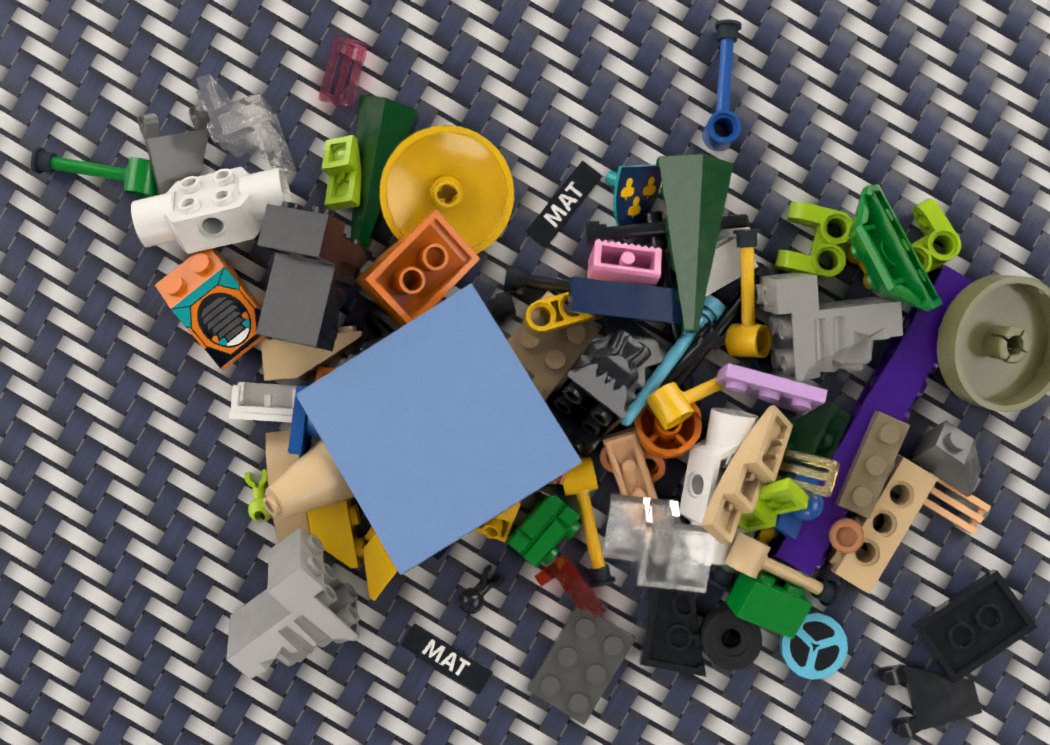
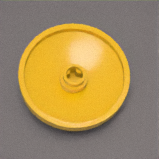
(448, 172)

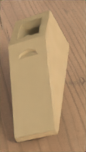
(295, 361)

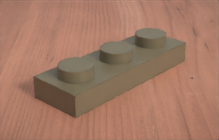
(872, 464)

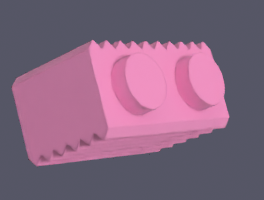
(625, 263)

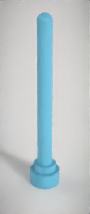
(711, 312)

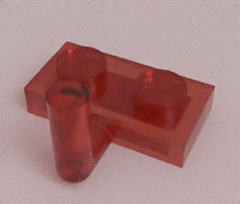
(571, 581)

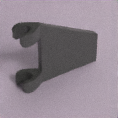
(177, 154)

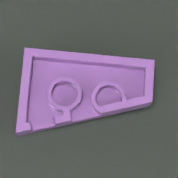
(771, 389)

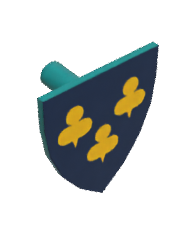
(634, 192)

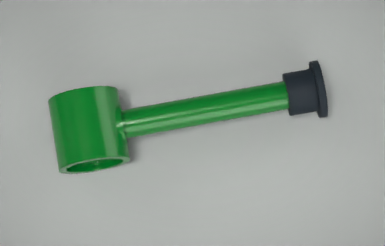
(137, 175)

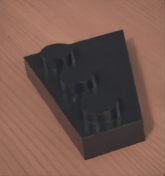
(672, 633)

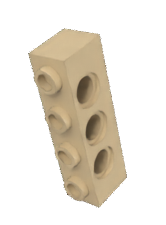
(898, 516)

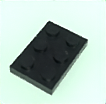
(974, 626)

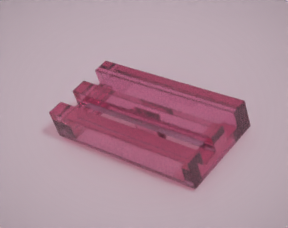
(337, 98)

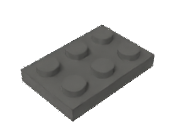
(581, 664)

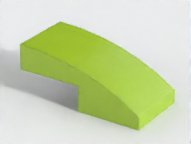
(343, 166)
(773, 500)

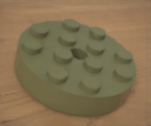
(997, 343)

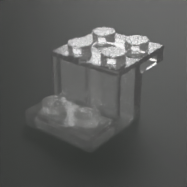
(244, 124)
(664, 549)

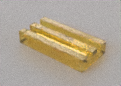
(830, 477)

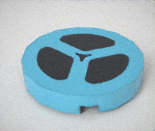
(816, 648)

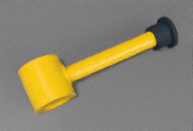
(748, 337)
(673, 405)
(580, 482)

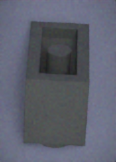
(950, 456)

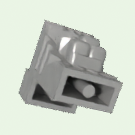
(822, 335)
(296, 612)

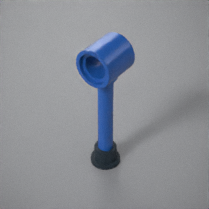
(727, 36)

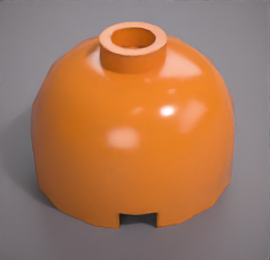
(670, 442)

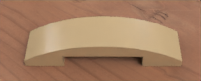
(277, 462)

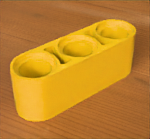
(556, 315)

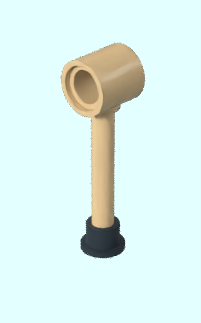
(751, 556)

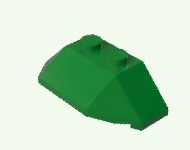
(888, 254)

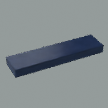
(624, 301)

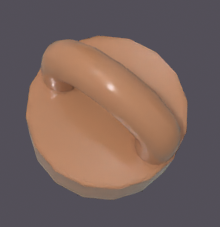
(846, 535)

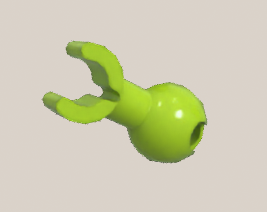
(257, 505)

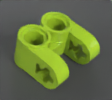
(817, 218)
(935, 228)

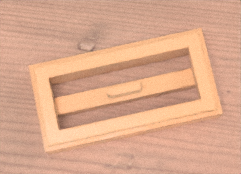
(975, 516)

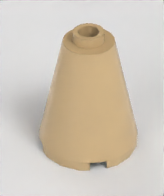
(307, 485)

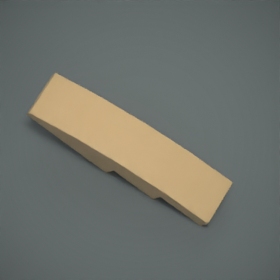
(751, 466)

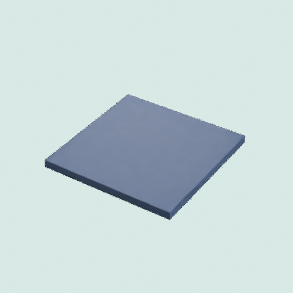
(438, 429)

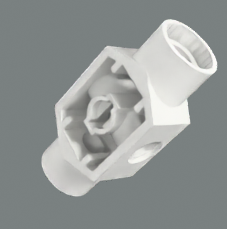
(210, 209)
(708, 463)

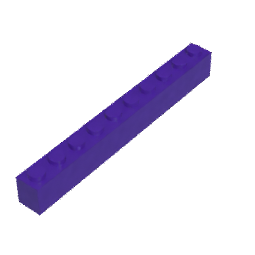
(890, 390)

